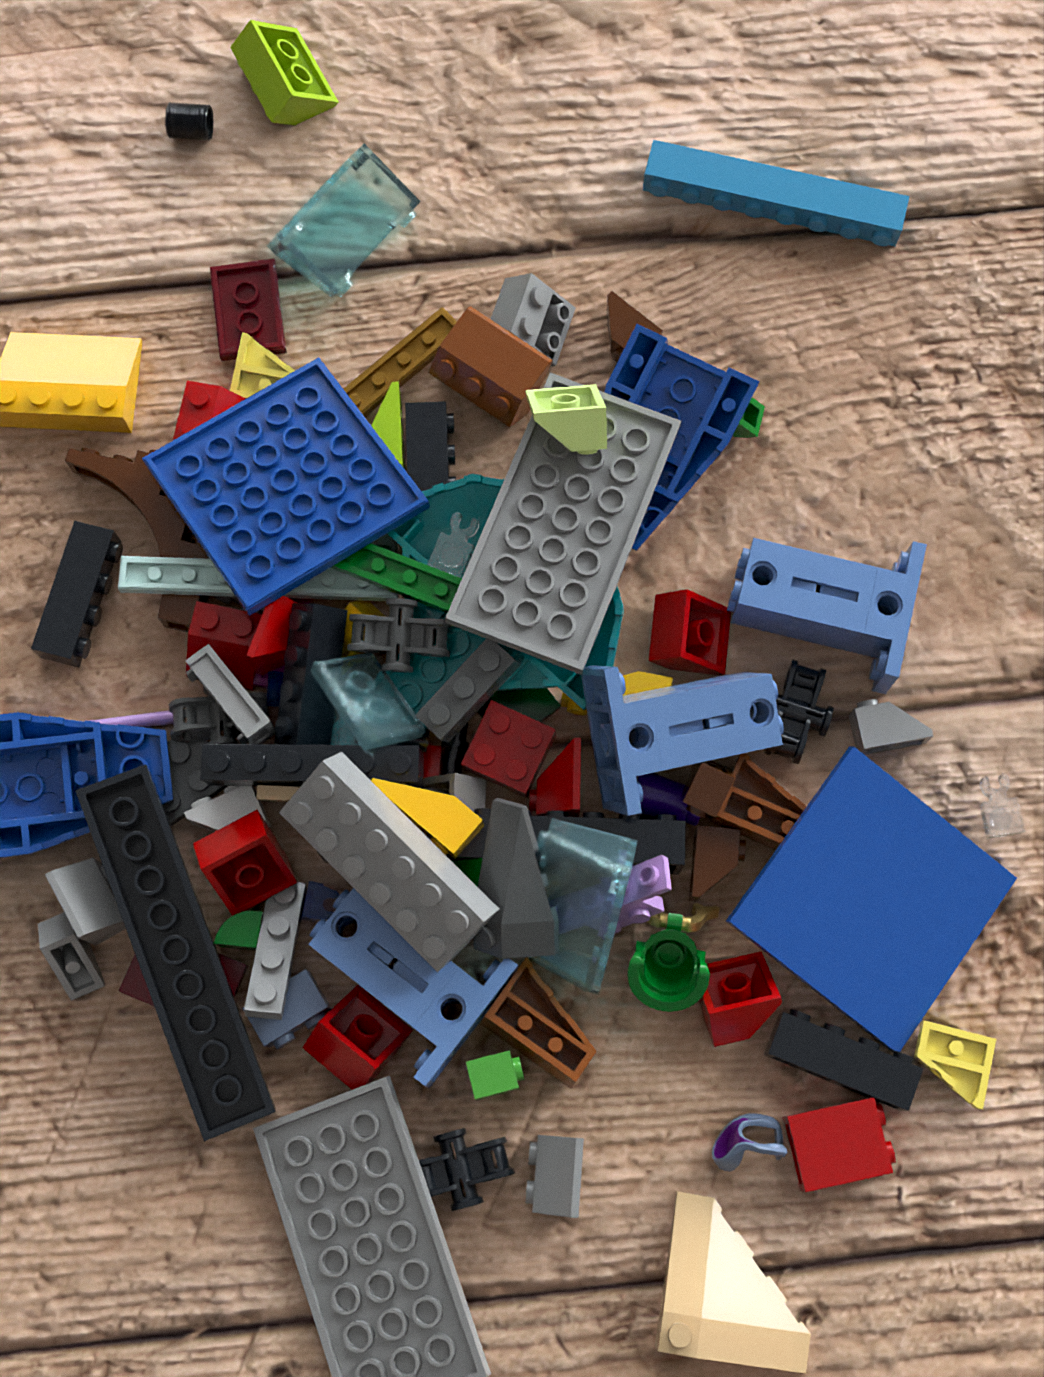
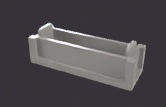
(230, 696)

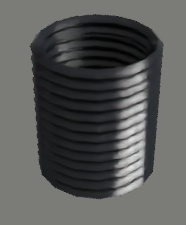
(189, 121)

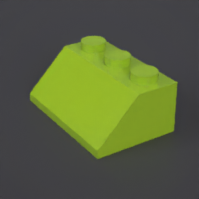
(282, 72)

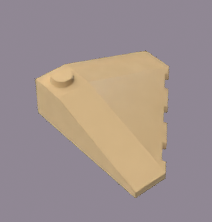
(718, 1298)

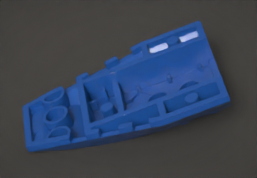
(686, 389)
(52, 758)

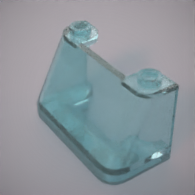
(344, 222)
(587, 887)

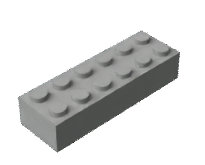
(388, 860)

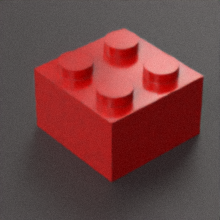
(508, 749)
(244, 863)

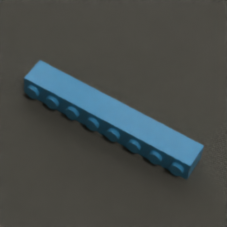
(775, 193)

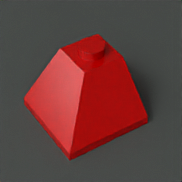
(271, 637)
(560, 784)
(738, 998)

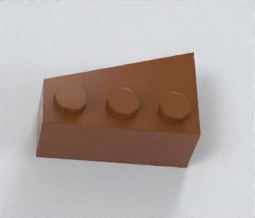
(758, 805)
(539, 1027)

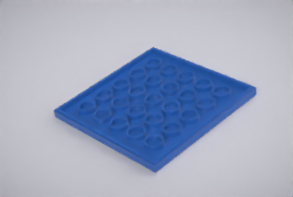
(285, 485)

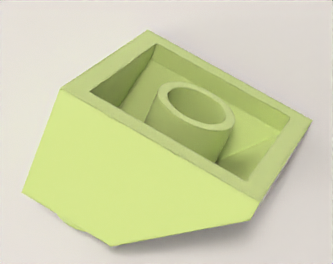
(572, 416)

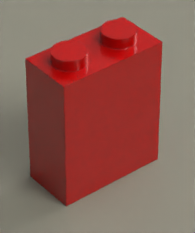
(839, 1144)

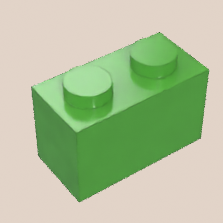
(494, 1074)

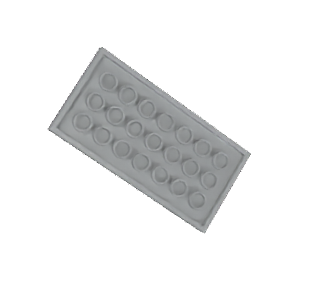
(562, 535)
(369, 1239)

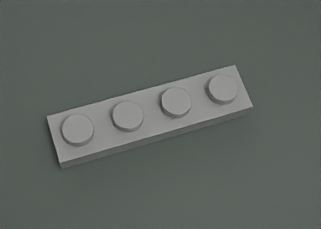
(275, 953)

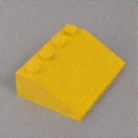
(69, 382)

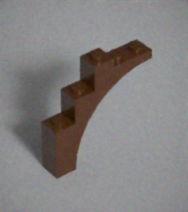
(169, 529)

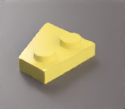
(256, 368)
(957, 1059)

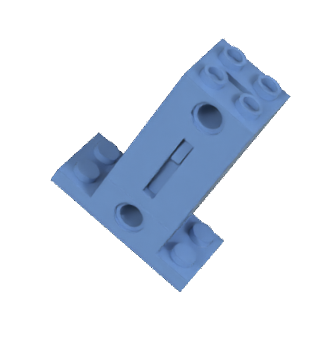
(830, 601)
(673, 727)
(406, 982)

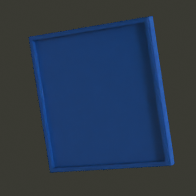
(872, 899)

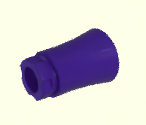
(664, 797)

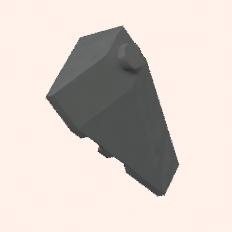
(514, 884)

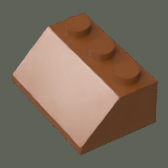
(489, 366)

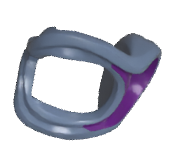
(731, 1143)

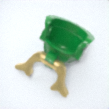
(668, 968)

